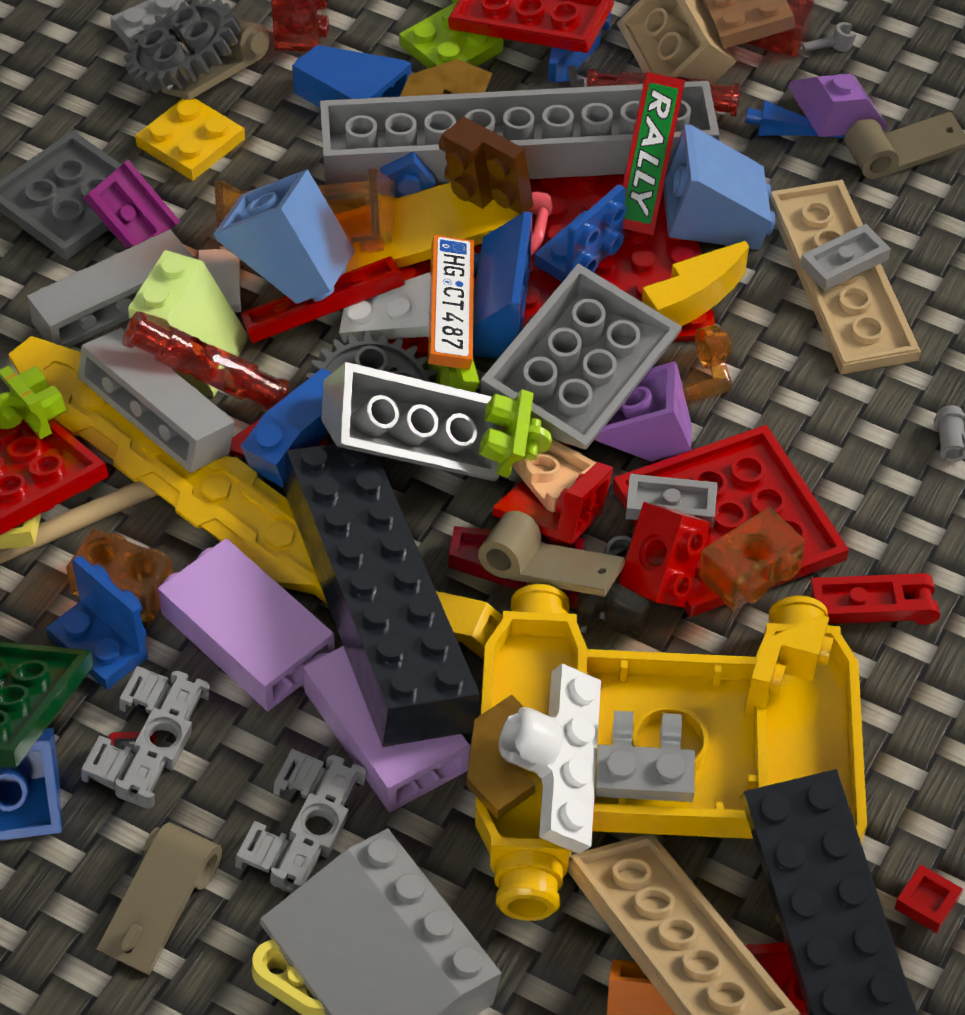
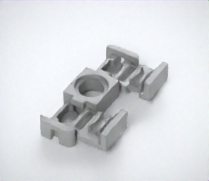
(145, 766)
(300, 854)

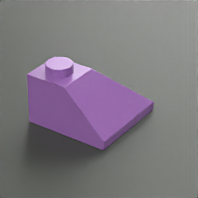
(834, 103)
(653, 418)

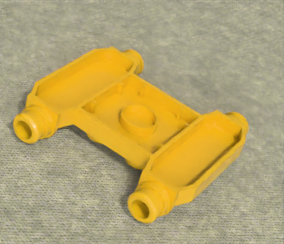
(736, 745)

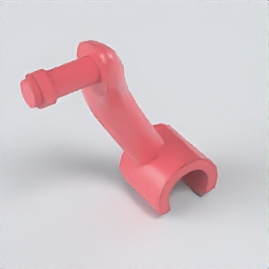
(543, 209)

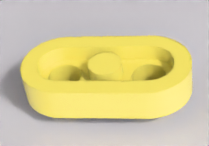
(286, 986)

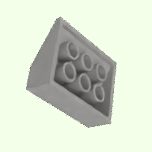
(581, 356)
(381, 938)

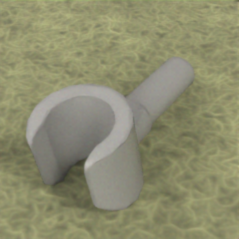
(840, 41)

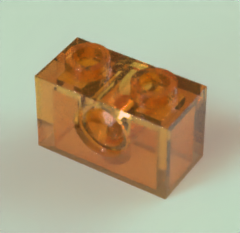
(730, 562)

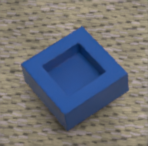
(409, 175)

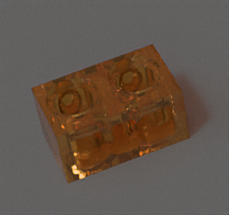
(128, 566)

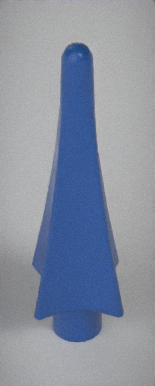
(779, 121)

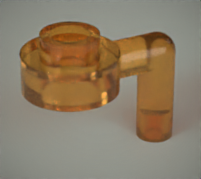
(712, 349)

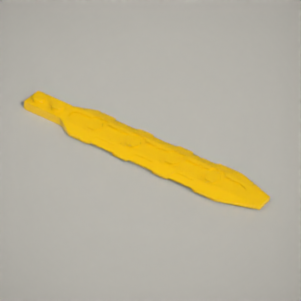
(219, 497)

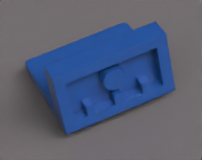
(586, 238)
(102, 622)

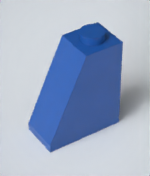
(347, 74)

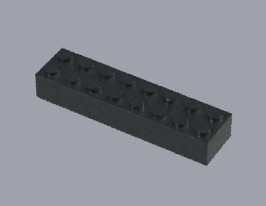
(380, 596)

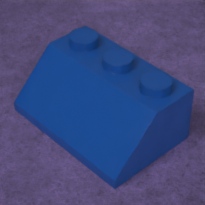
(501, 286)
(32, 793)

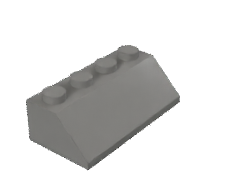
(407, 420)

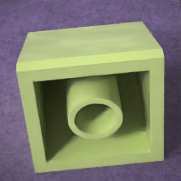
(187, 297)

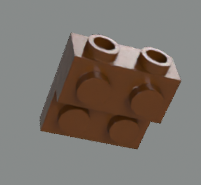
(486, 167)

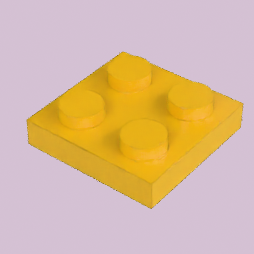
(190, 137)

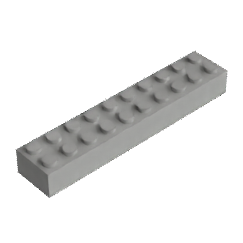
(559, 128)

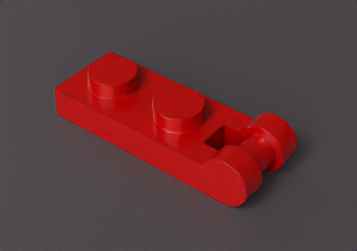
(877, 598)

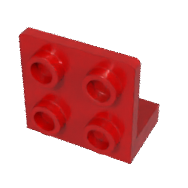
(574, 509)

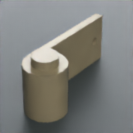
(251, 47)
(891, 152)
(517, 553)
(158, 893)

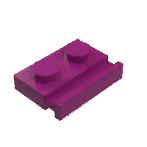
(130, 206)

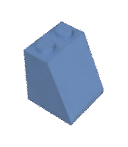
(715, 193)
(288, 237)

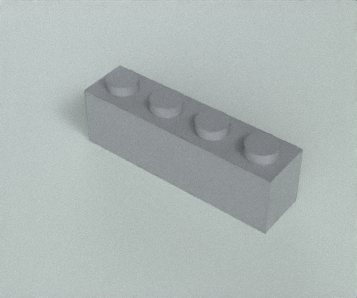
(99, 294)
(156, 401)

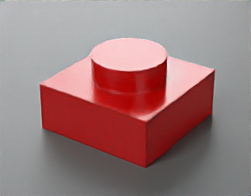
(928, 898)

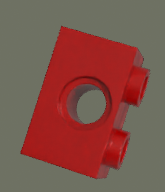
(664, 554)

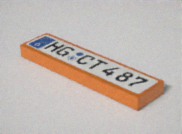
(451, 302)

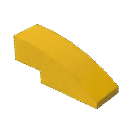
(698, 283)

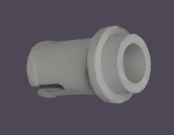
(951, 425)

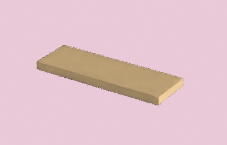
(860, 314)
(674, 931)

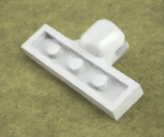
(562, 753)

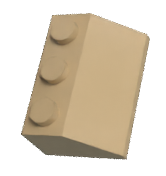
(675, 39)

